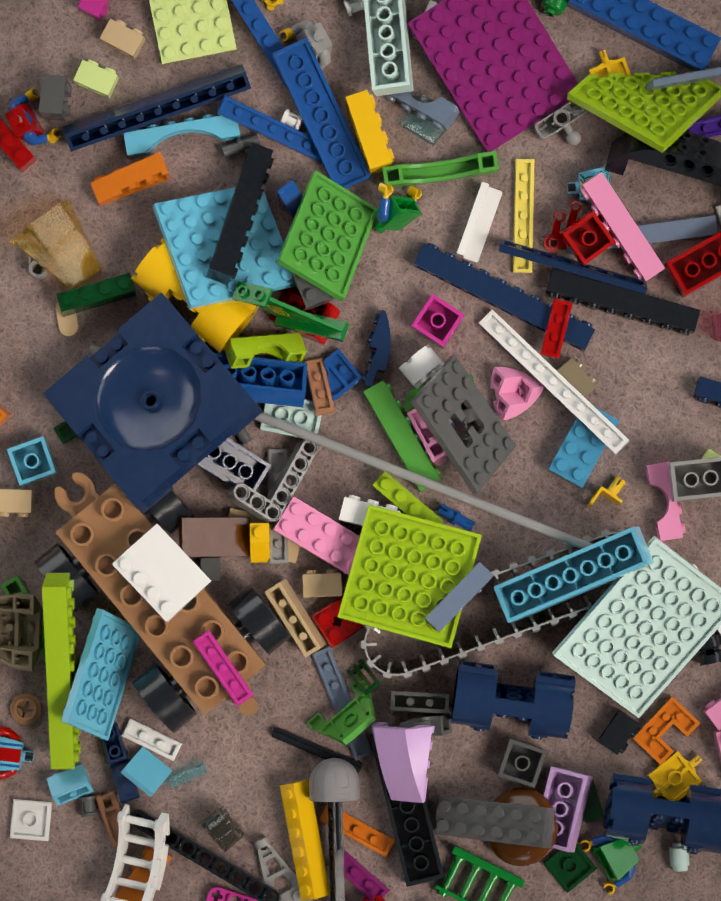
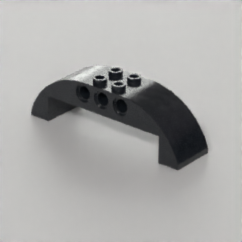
(688, 155)

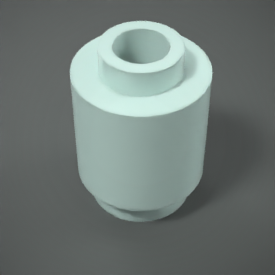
(678, 858)

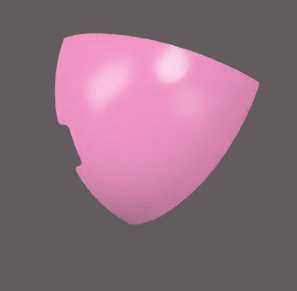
(513, 391)

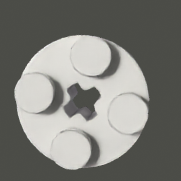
(421, 366)

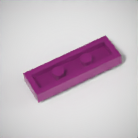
(363, 878)

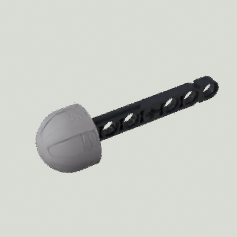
(333, 783)

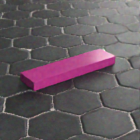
(223, 668)

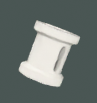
(353, 6)
(292, 119)

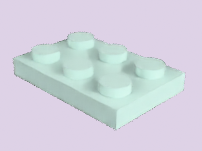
(298, 416)

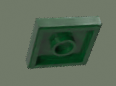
(570, 867)

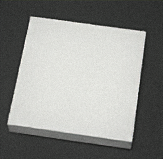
(30, 820)

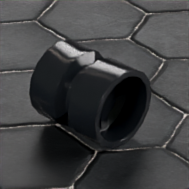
(712, 642)

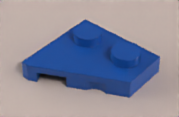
(340, 374)

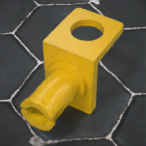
(609, 493)

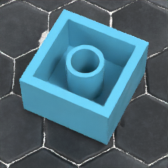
(32, 461)

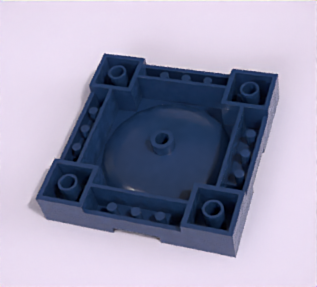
(111, 395)

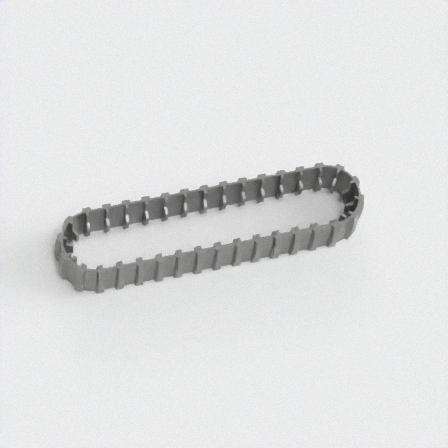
(603, 534)

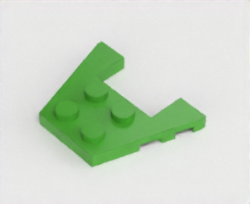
(350, 720)

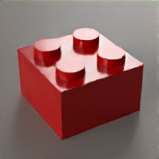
(587, 238)

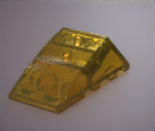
(60, 245)

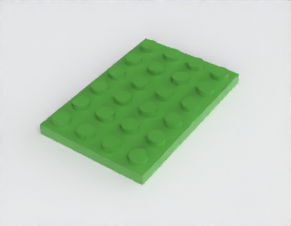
(327, 236)

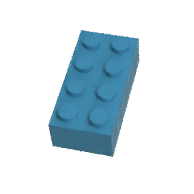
(578, 453)

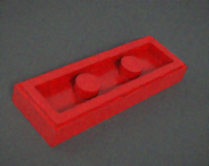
(556, 328)

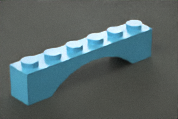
(143, 141)

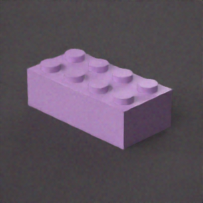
(568, 795)

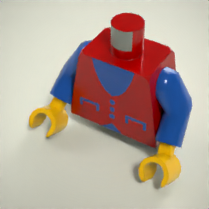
(25, 123)

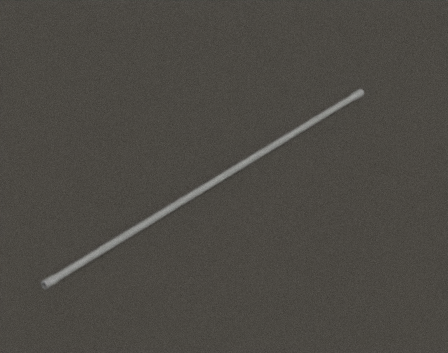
(415, 478)

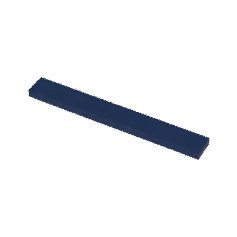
(573, 266)

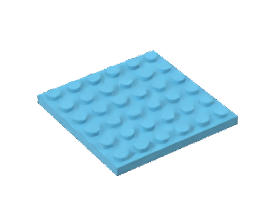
(191, 235)

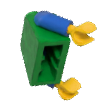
(396, 210)
(616, 859)

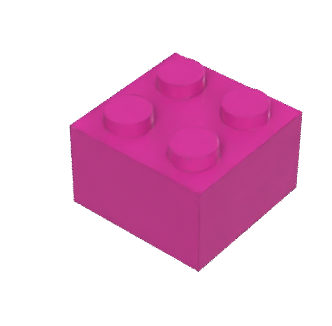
(437, 321)

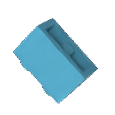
(70, 784)

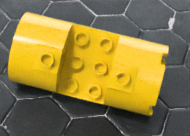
(214, 322)

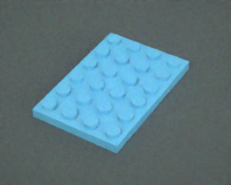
(101, 675)

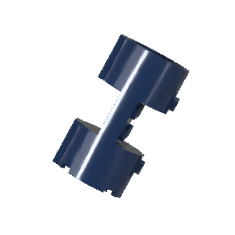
(545, 705)
(633, 811)

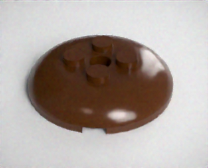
(519, 854)

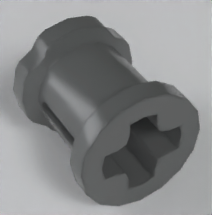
(88, 806)

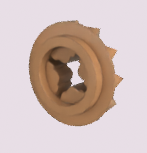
(17, 712)

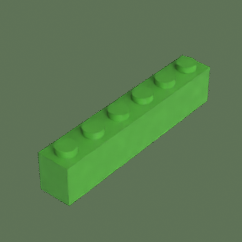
(400, 432)

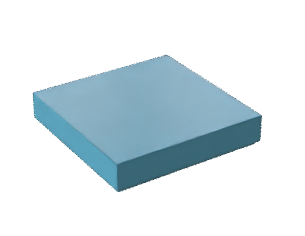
(146, 771)

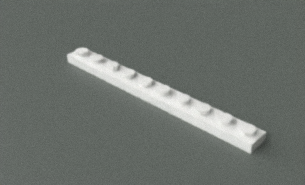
(554, 382)

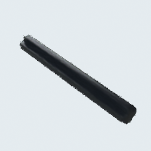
(312, 747)

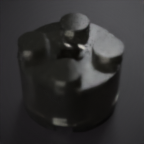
(222, 829)

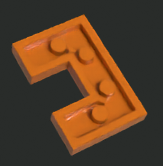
(670, 713)

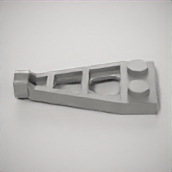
(264, 855)

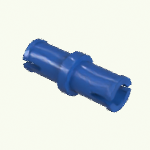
(455, 517)

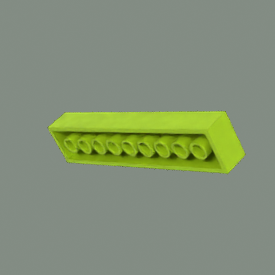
(60, 666)

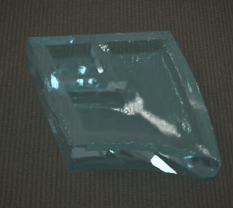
(423, 129)

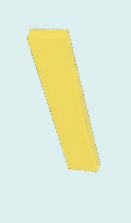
(523, 211)

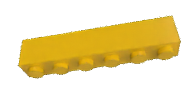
(305, 840)

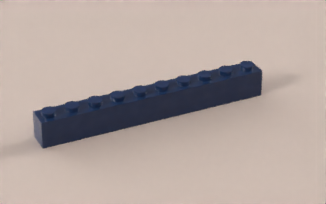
(156, 107)
(497, 293)

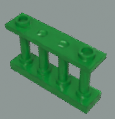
(477, 865)

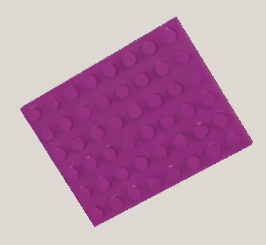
(495, 64)

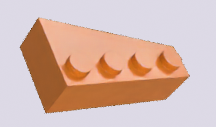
(130, 179)

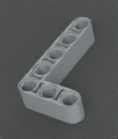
(280, 486)

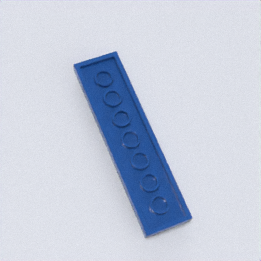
(321, 114)

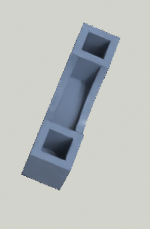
(439, 112)

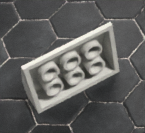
(161, 572)

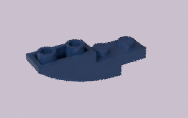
(380, 342)
(118, 759)

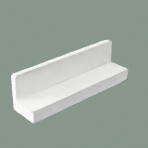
(479, 223)

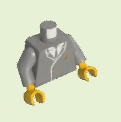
(316, 37)

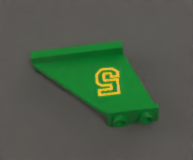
(289, 316)

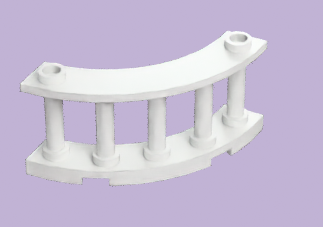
(156, 866)

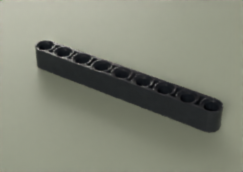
(215, 858)

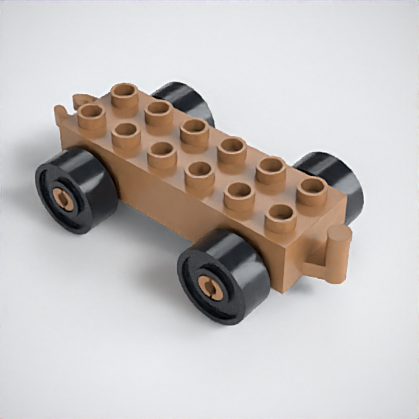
(97, 537)

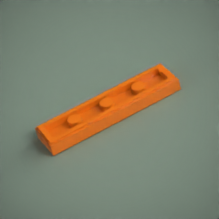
(362, 833)

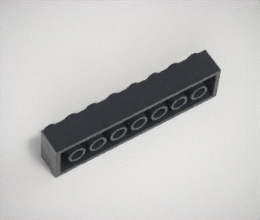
(412, 836)

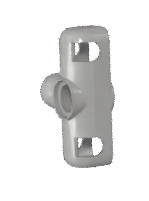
(553, 126)

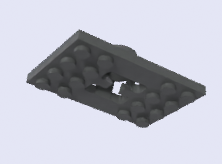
(442, 401)

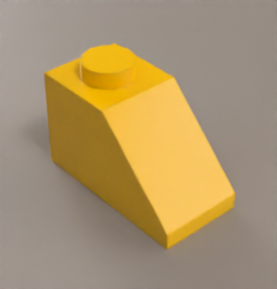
(259, 542)

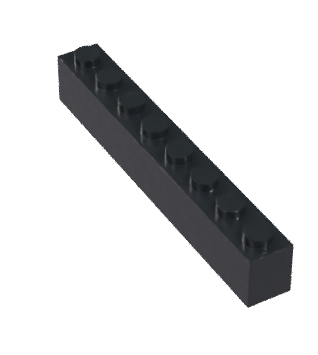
(239, 214)
(622, 301)

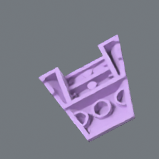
(404, 759)

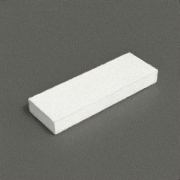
(151, 739)

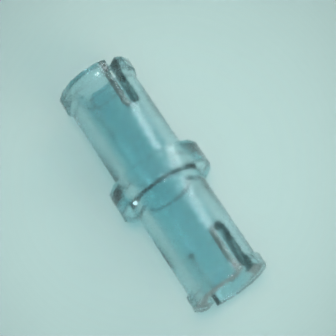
(187, 775)

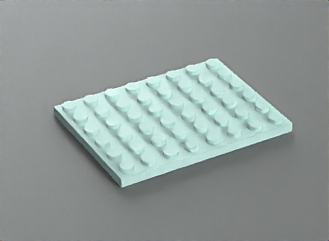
(644, 629)

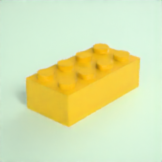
(368, 131)

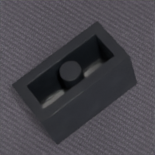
(618, 732)

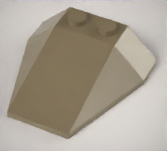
(20, 630)

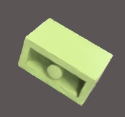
(95, 78)

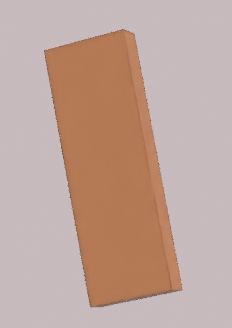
(319, 387)

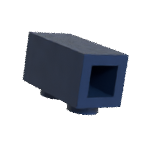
(708, 390)

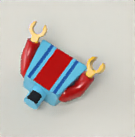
(12, 753)

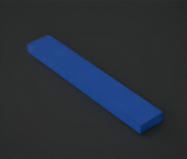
(268, 127)

